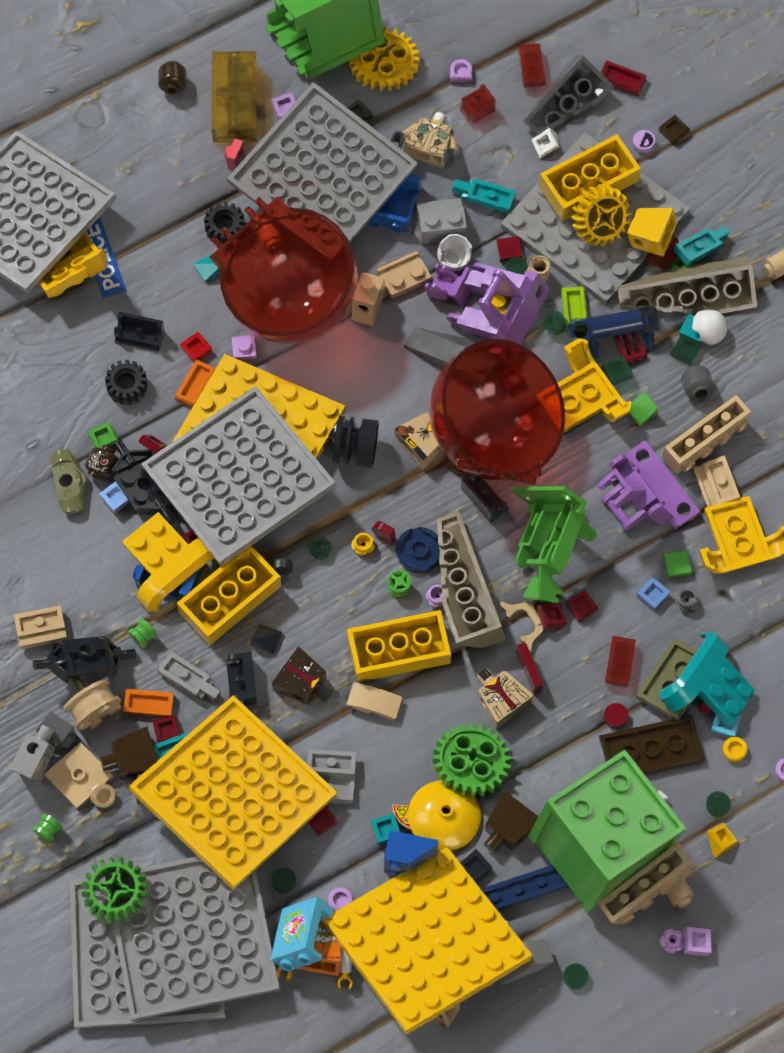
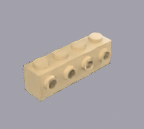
(706, 435)
(647, 884)

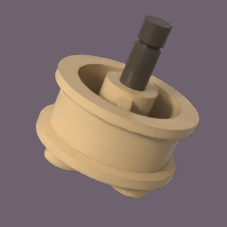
(91, 703)

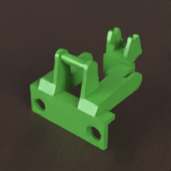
(563, 517)

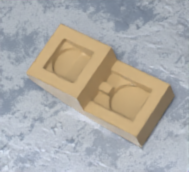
(374, 700)

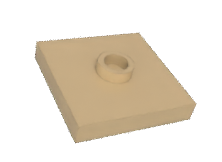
(77, 775)

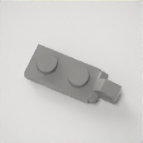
(188, 677)

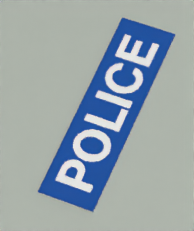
(110, 279)

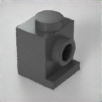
(63, 732)

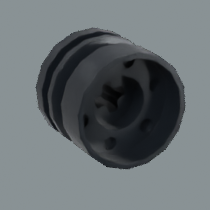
(355, 441)

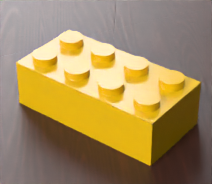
(600, 165)
(229, 595)
(398, 646)

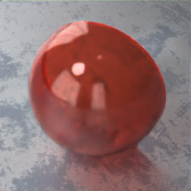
(497, 411)

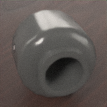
(697, 382)

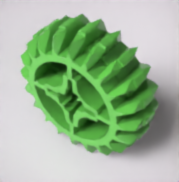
(105, 888)

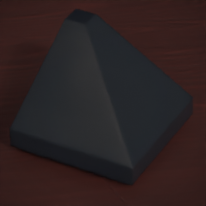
(266, 638)

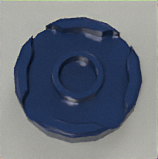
(418, 550)

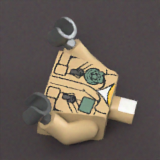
(428, 141)

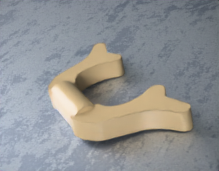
(533, 615)

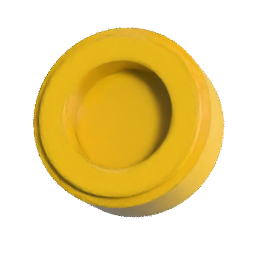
(734, 749)

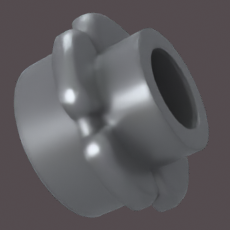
(691, 595)

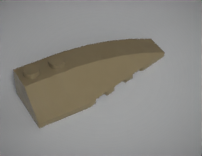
(710, 286)
(464, 587)

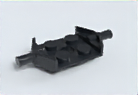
(127, 475)
(68, 660)

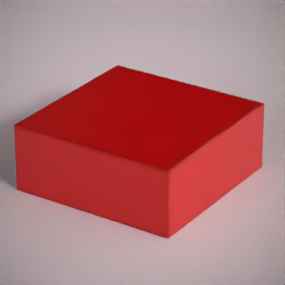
(196, 347)

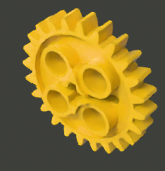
(398, 68)

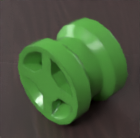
(396, 579)
(142, 633)
(47, 828)

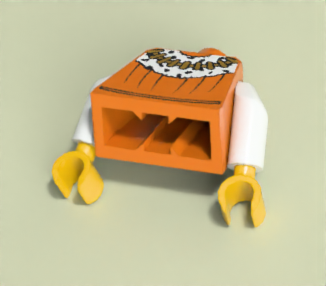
(333, 959)

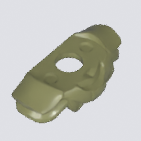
(70, 497)

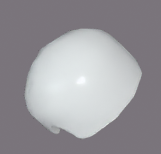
(454, 252)
(710, 326)

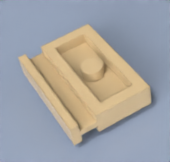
(404, 274)
(716, 481)
(40, 627)

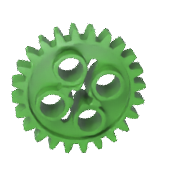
(467, 778)

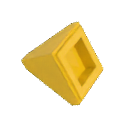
(721, 839)

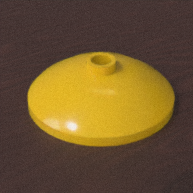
(451, 829)

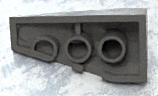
(571, 93)
(436, 346)

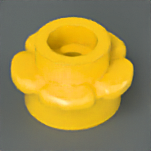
(363, 538)

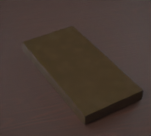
(657, 745)

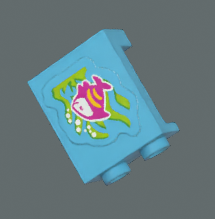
(297, 934)

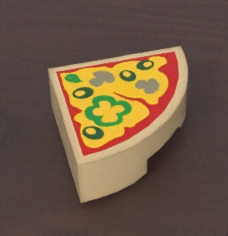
(401, 815)

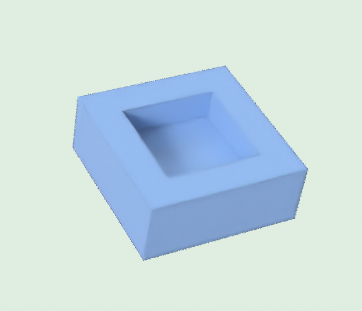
(114, 497)

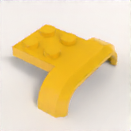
(73, 269)
(588, 389)
(738, 537)
(165, 558)

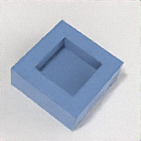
(653, 593)

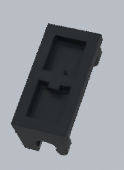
(139, 331)
(483, 497)
(241, 678)

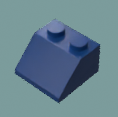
(407, 851)

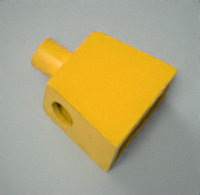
(651, 229)

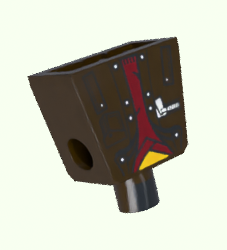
(302, 679)

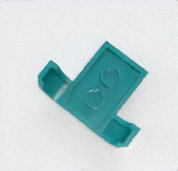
(712, 679)

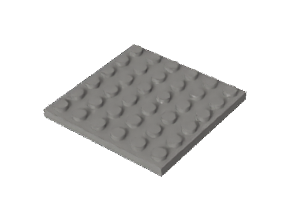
(324, 163)
(42, 209)
(592, 267)
(238, 475)
(193, 941)
(98, 975)

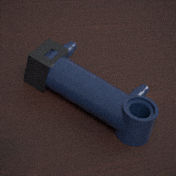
(615, 324)

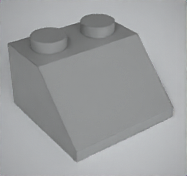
(440, 219)

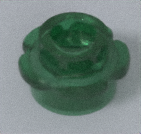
(320, 553)

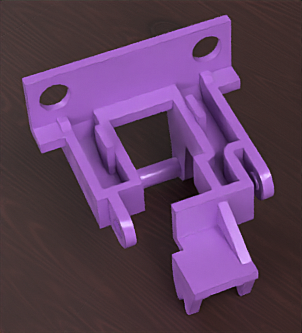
(488, 281)
(649, 487)

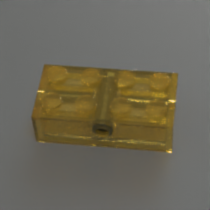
(234, 96)

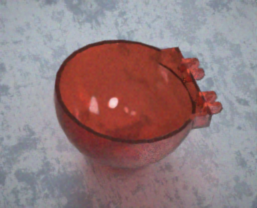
(286, 273)

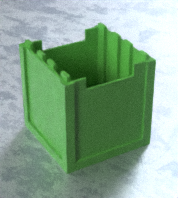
(325, 31)
(605, 829)

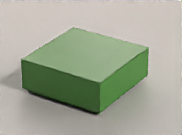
(103, 435)
(677, 564)

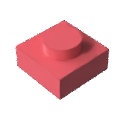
(234, 154)

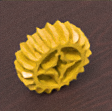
(613, 215)

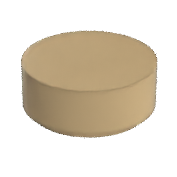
(102, 795)

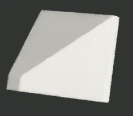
(545, 142)

